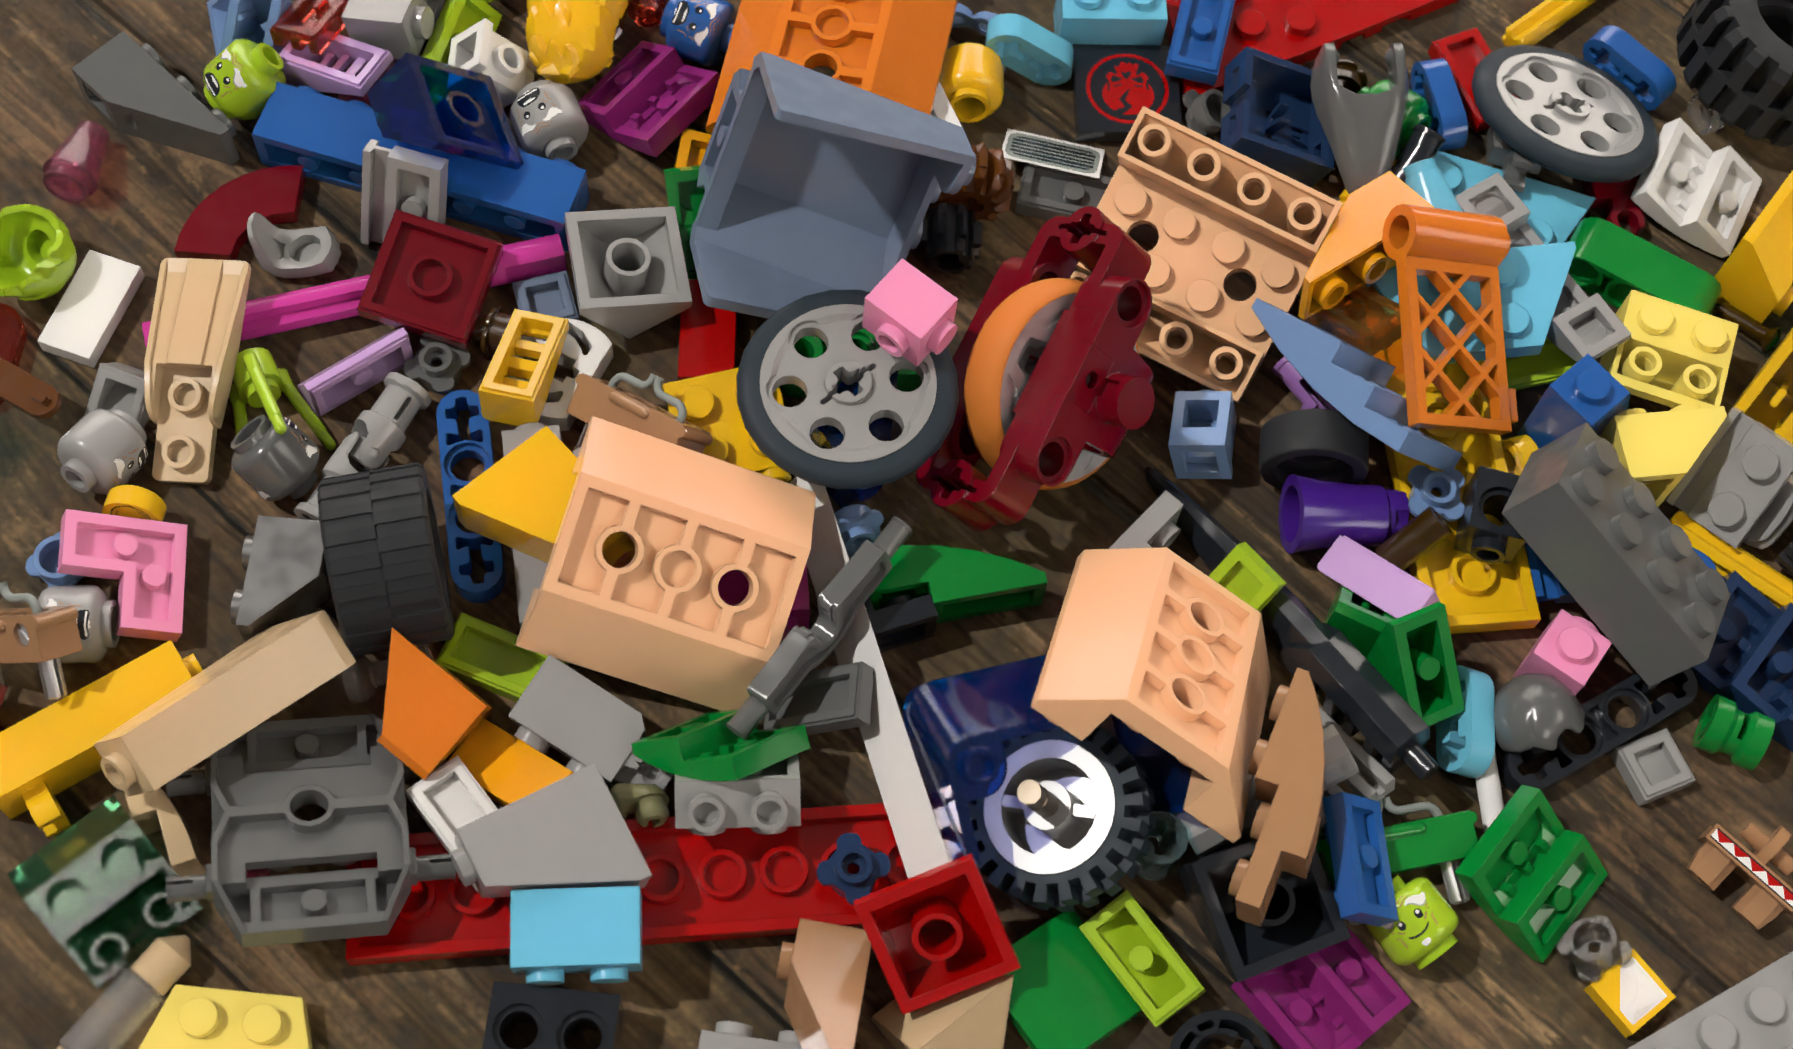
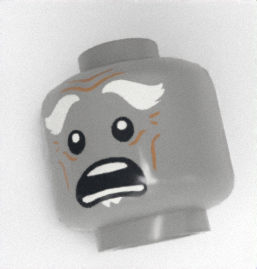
(549, 120)
(102, 451)
(95, 619)

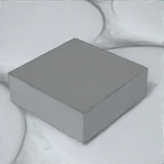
(1652, 767)

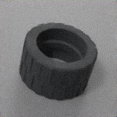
(384, 558)

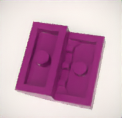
(649, 98)
(1324, 998)

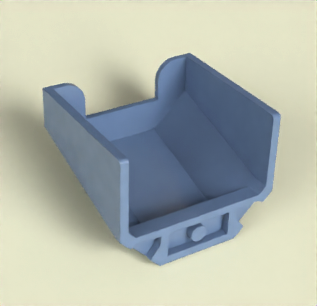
(814, 187)

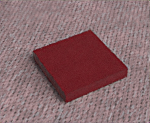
(430, 279)

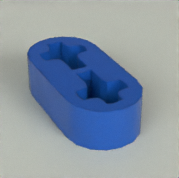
(1631, 65)
(1437, 86)

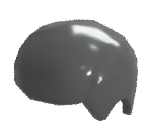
(1534, 712)

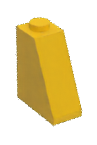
(525, 500)

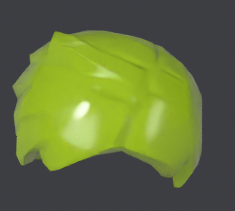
(34, 252)

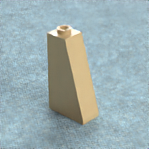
(223, 702)

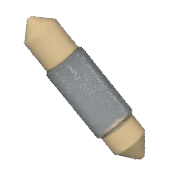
(131, 997)

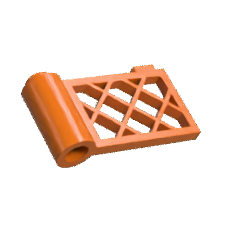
(1460, 248)

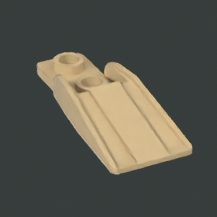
(192, 361)

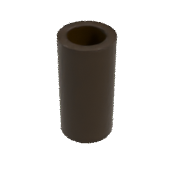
(1414, 539)

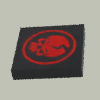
(1115, 84)

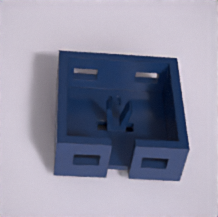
(1273, 86)

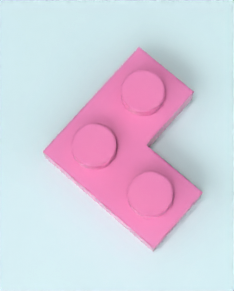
(145, 559)

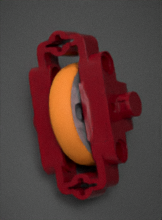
(1046, 372)

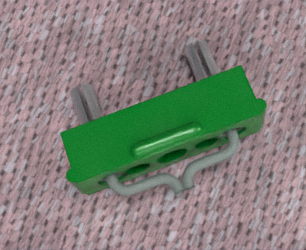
(1422, 844)

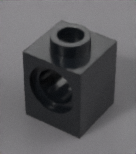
(1475, 534)

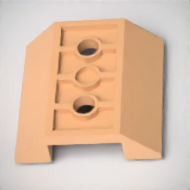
(1212, 220)
(663, 611)
(1156, 629)

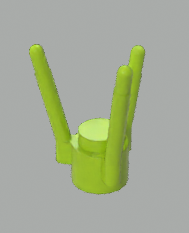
(260, 385)

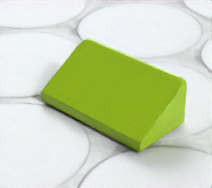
(1142, 959)

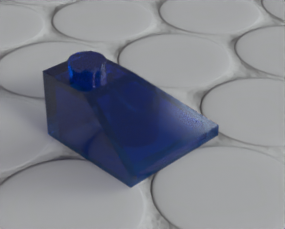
(444, 111)

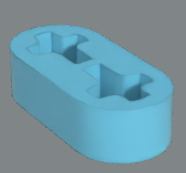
(1030, 49)
(1468, 739)

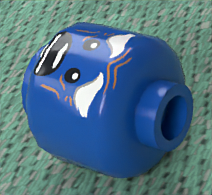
(699, 29)

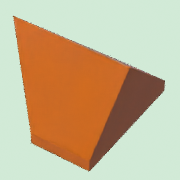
(425, 708)

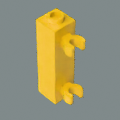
(58, 742)

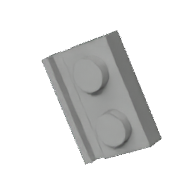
(400, 181)
(1735, 477)

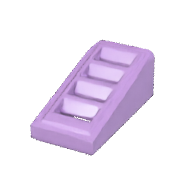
(367, 65)

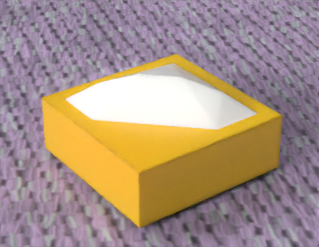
(1630, 994)

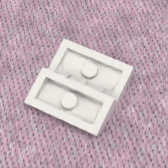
(1697, 190)

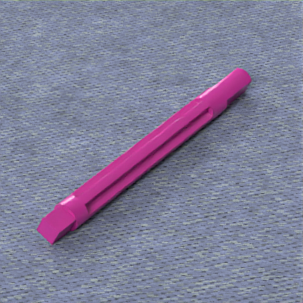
(341, 298)

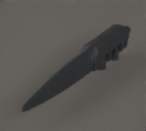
(1353, 687)

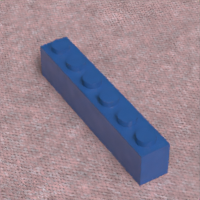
(329, 142)

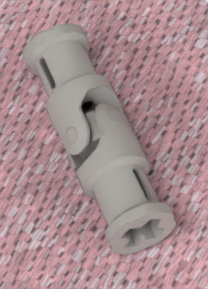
(373, 435)

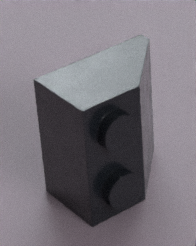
(1297, 922)

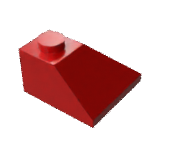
(936, 934)

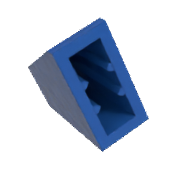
(1576, 397)

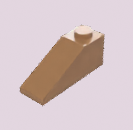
(824, 983)

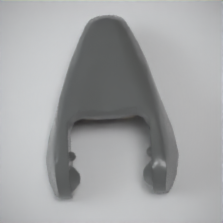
(1360, 126)

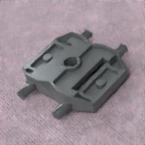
(253, 798)

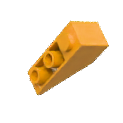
(1354, 244)

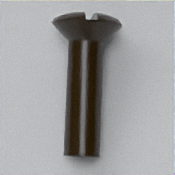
(1766, 336)

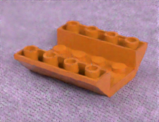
(871, 44)

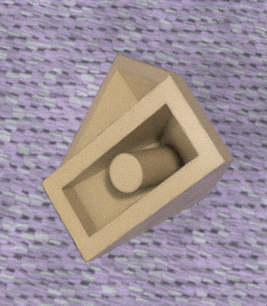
(961, 1021)

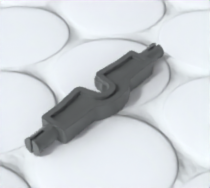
(807, 648)

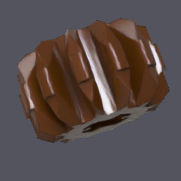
(990, 187)

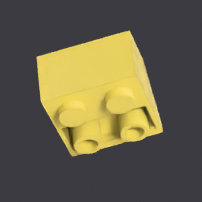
(1672, 352)
(1663, 444)

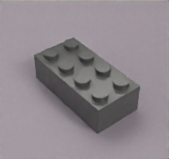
(1618, 554)

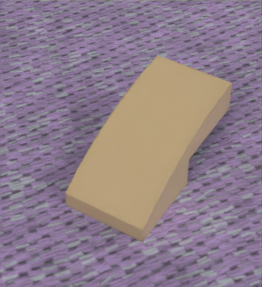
(156, 812)

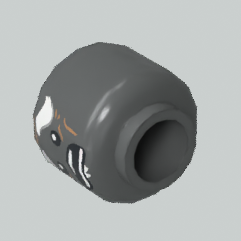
(275, 462)

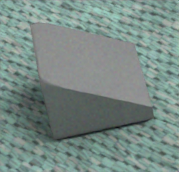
(121, 389)

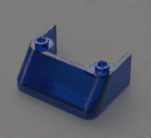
(959, 748)

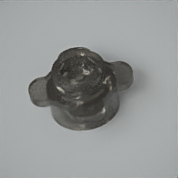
(1591, 932)

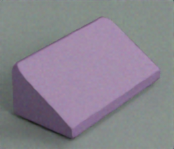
(357, 372)
(1375, 578)

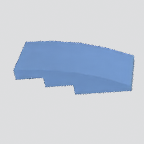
(1352, 384)

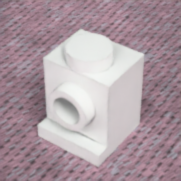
(492, 55)

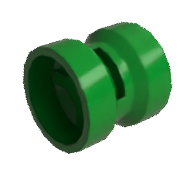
(1733, 732)

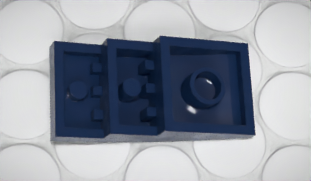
(1753, 657)

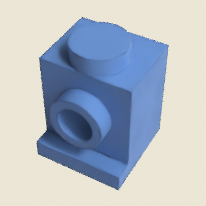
(1203, 434)

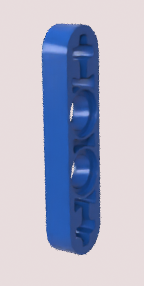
(451, 452)

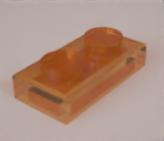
(1362, 320)

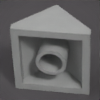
(628, 267)

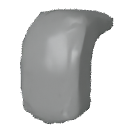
(292, 252)

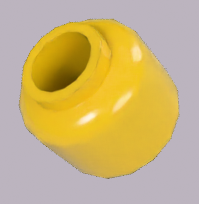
(972, 81)

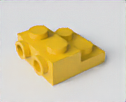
(714, 408)

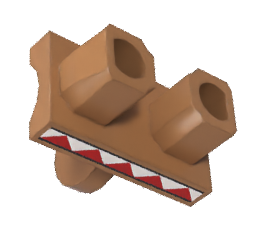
(1767, 891)

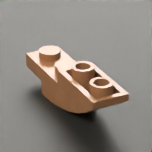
(1291, 778)

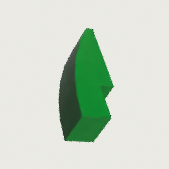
(961, 581)

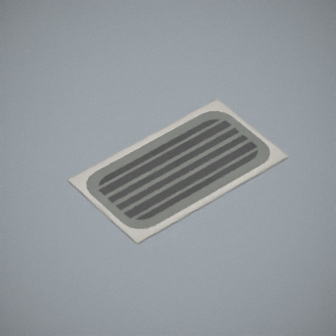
(1053, 153)

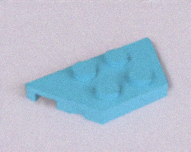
(1529, 291)

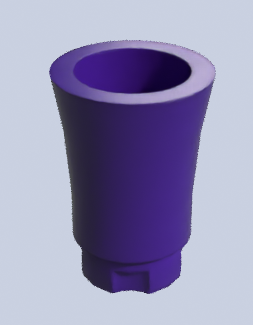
(1319, 511)

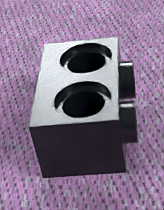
(554, 1012)

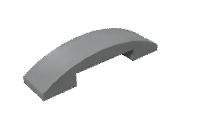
(1579, 322)

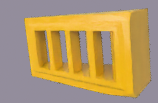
(518, 400)

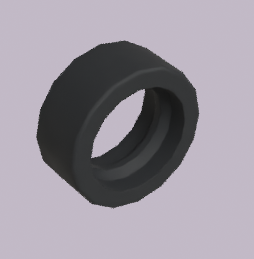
(1313, 445)

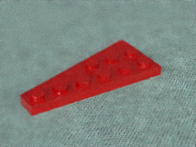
(1301, 27)

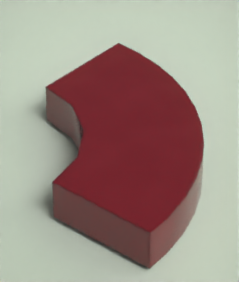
(220, 221)

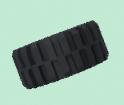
(1742, 63)

